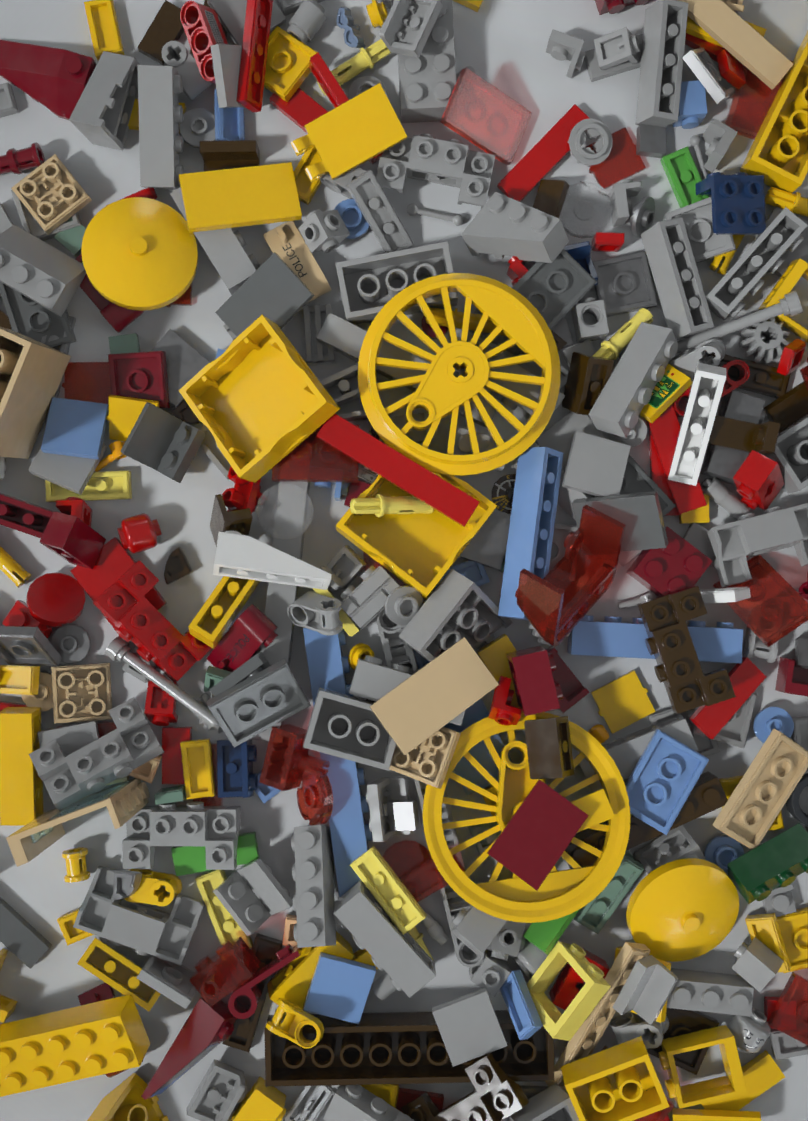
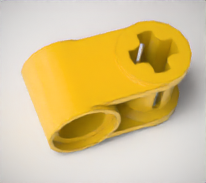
(151, 890)
(293, 1024)

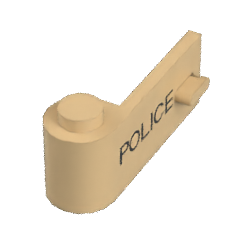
(291, 247)

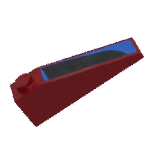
(199, 1035)

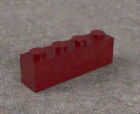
(23, 515)

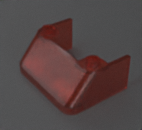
(577, 580)

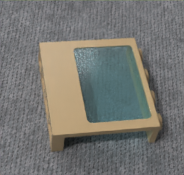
(122, 804)

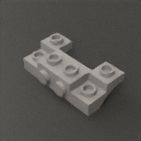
(439, 163)
(757, 536)
(101, 760)
(183, 826)
(136, 924)

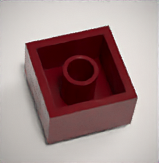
(670, 568)
(534, 681)

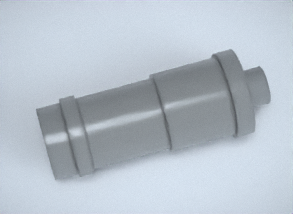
(721, 495)

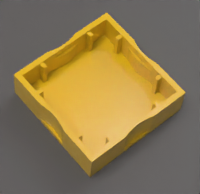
(258, 399)
(414, 545)

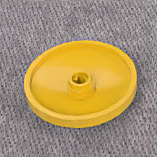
(139, 253)
(683, 909)

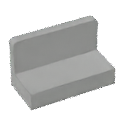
(646, 989)

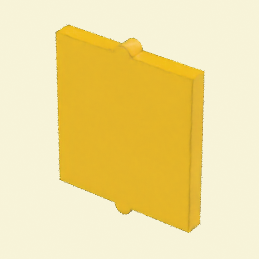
(124, 414)
(622, 701)

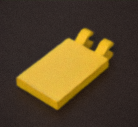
(351, 134)

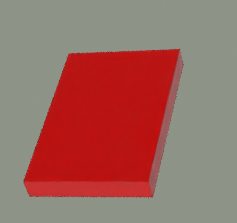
(109, 567)

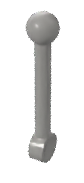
(695, 141)
(412, 210)

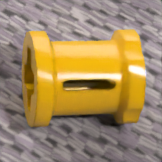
(76, 864)

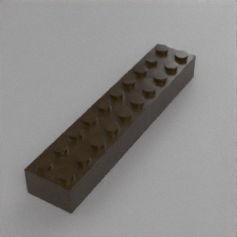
(395, 1051)

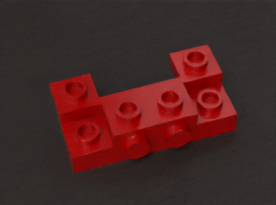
(146, 626)

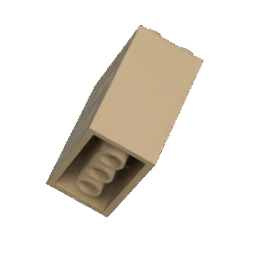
(27, 384)

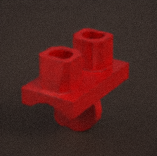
(243, 495)

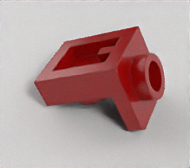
(75, 507)
(160, 706)
(500, 707)

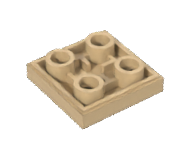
(51, 194)
(81, 692)
(429, 759)

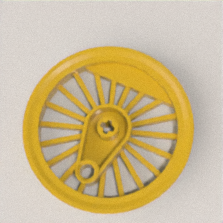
(444, 393)
(512, 897)

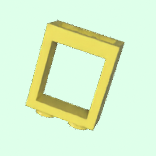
(567, 1024)

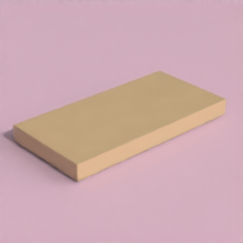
(434, 696)
(763, 790)

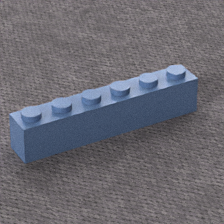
(530, 522)
(627, 639)

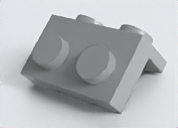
(409, 25)
(377, 796)
(218, 1093)

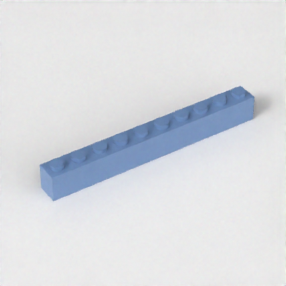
(347, 820)

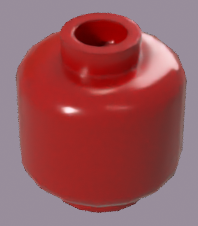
(139, 533)

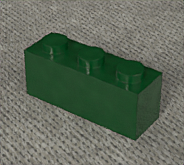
(771, 864)

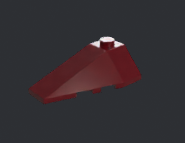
(46, 74)

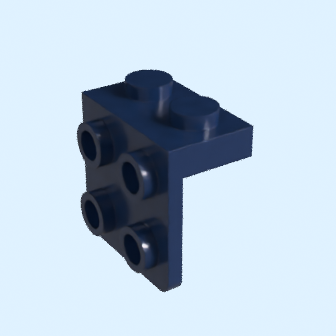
(736, 202)

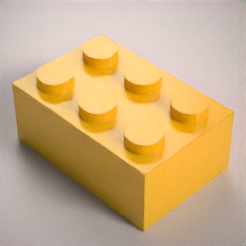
(615, 1084)

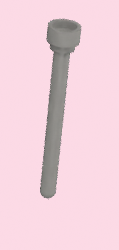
(788, 305)
(119, 650)

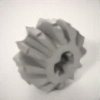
(755, 343)

